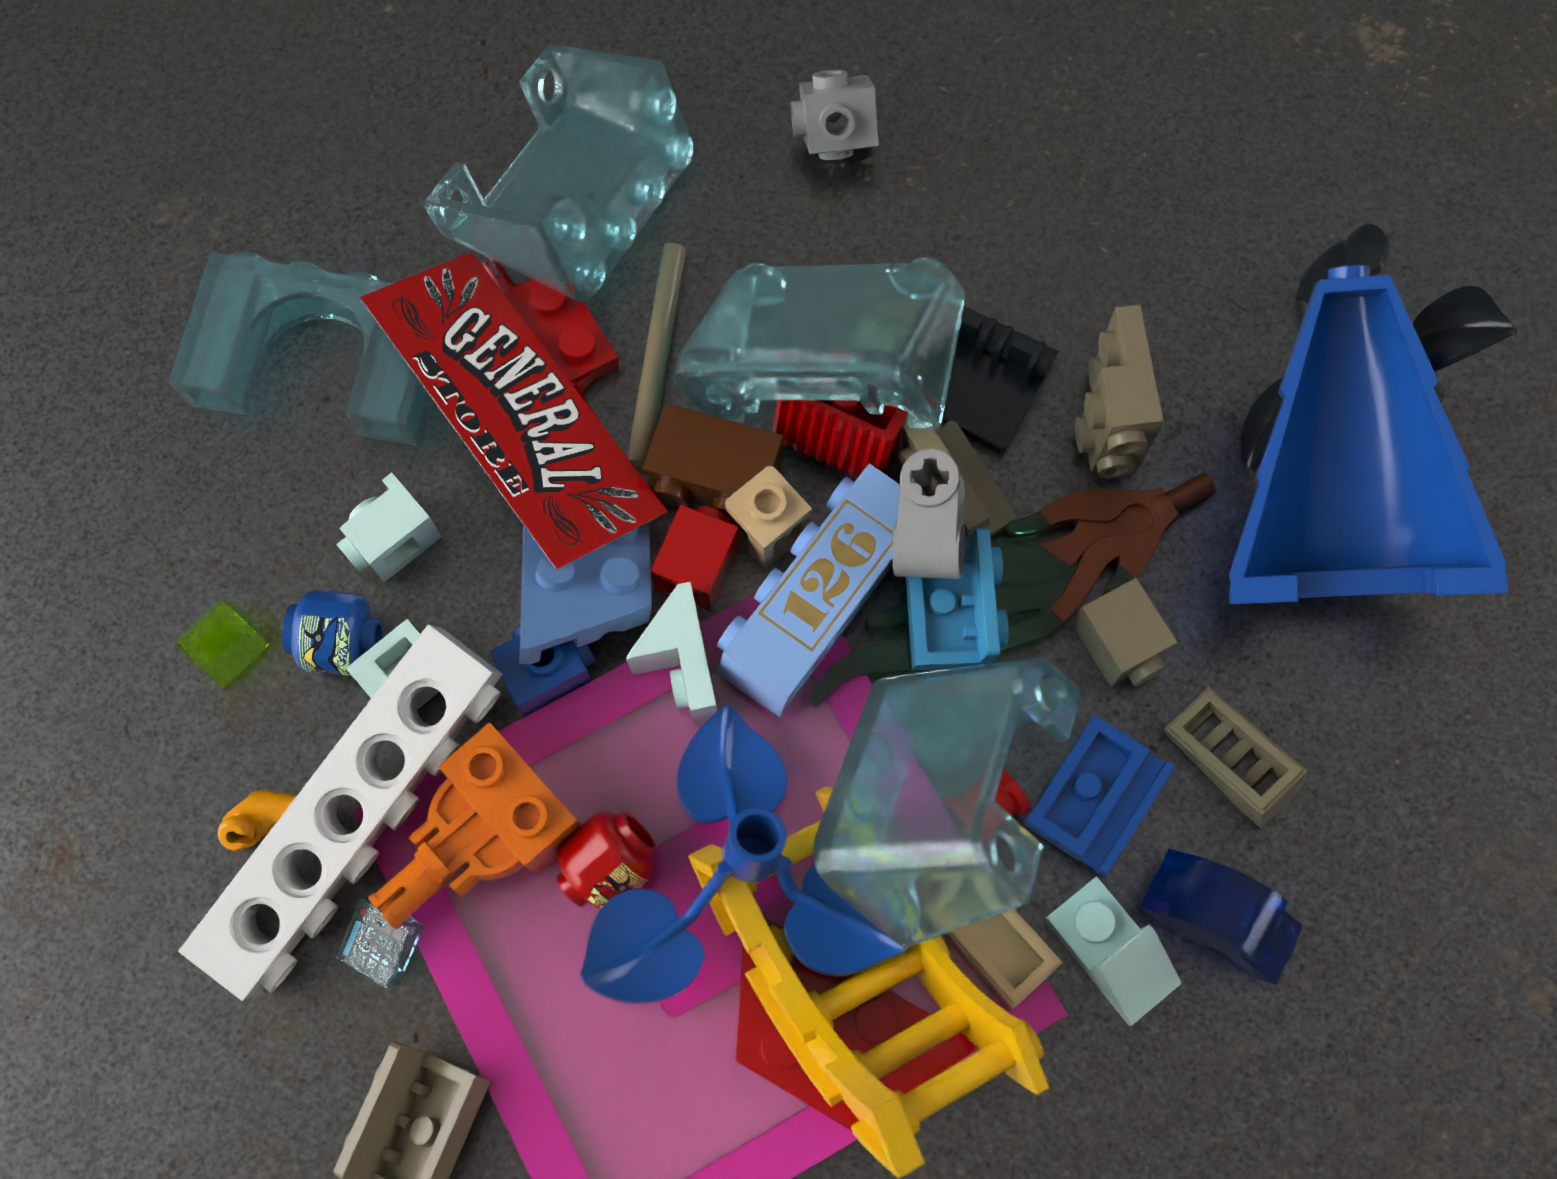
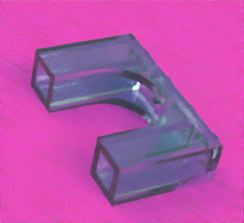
(252, 302)

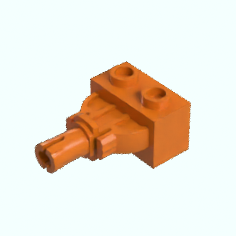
(479, 827)

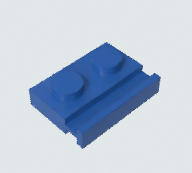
(1099, 795)

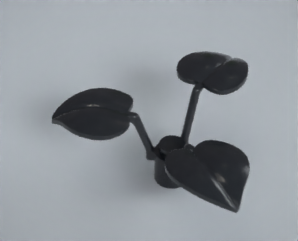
(1447, 328)

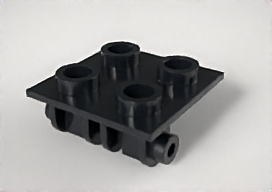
(994, 378)

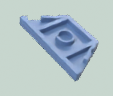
(585, 598)

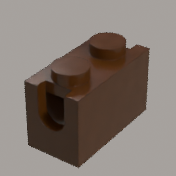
(706, 457)

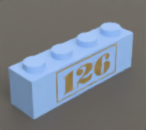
(817, 594)

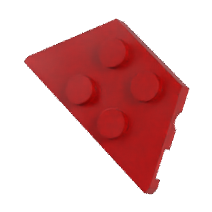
(862, 1028)

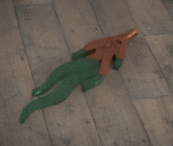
(1049, 575)

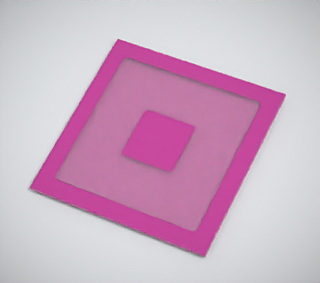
(655, 1084)

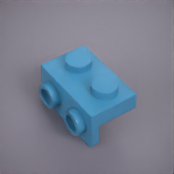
(958, 619)

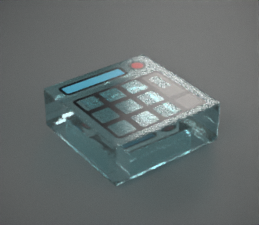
(376, 946)

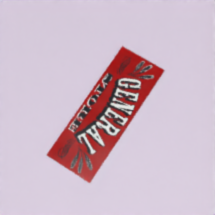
(514, 409)

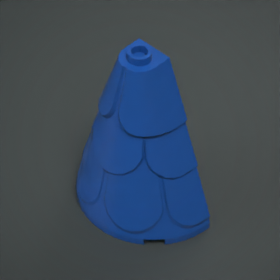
(1362, 465)

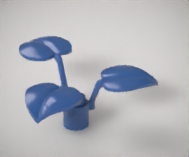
(640, 945)

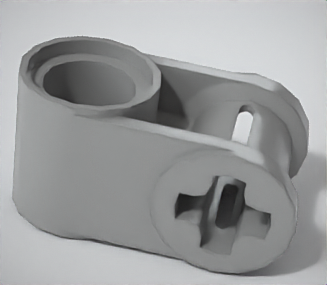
(930, 528)

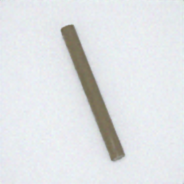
(656, 352)

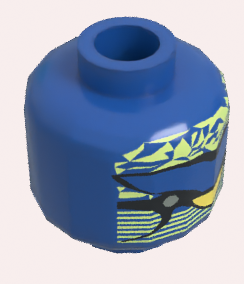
(329, 631)

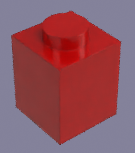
(697, 551)

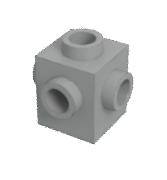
(853, 124)

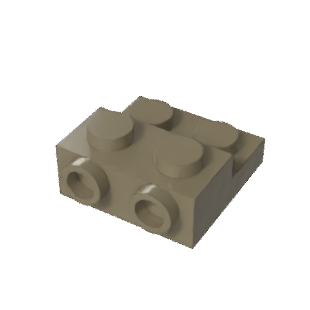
(1124, 401)

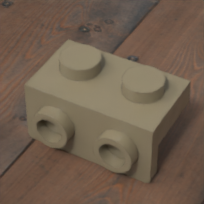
(983, 499)
(412, 1118)

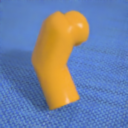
(252, 818)

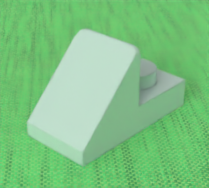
(673, 641)
(1113, 951)

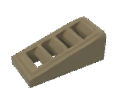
(1238, 790)

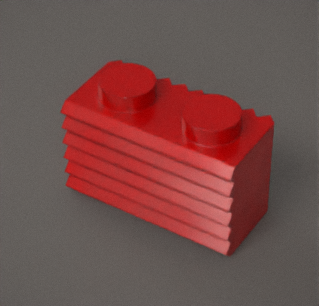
(841, 433)

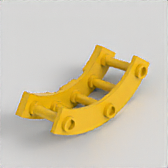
(807, 1019)

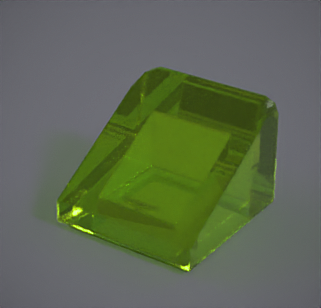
(221, 643)

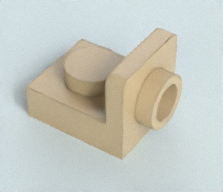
(769, 514)

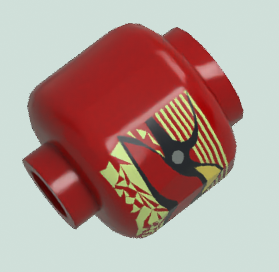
(605, 858)

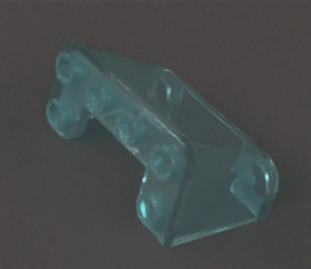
(585, 177)
(917, 791)

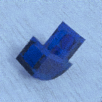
(1224, 911)

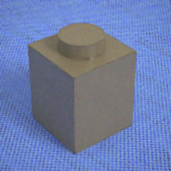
(1125, 635)

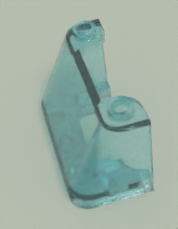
(827, 335)

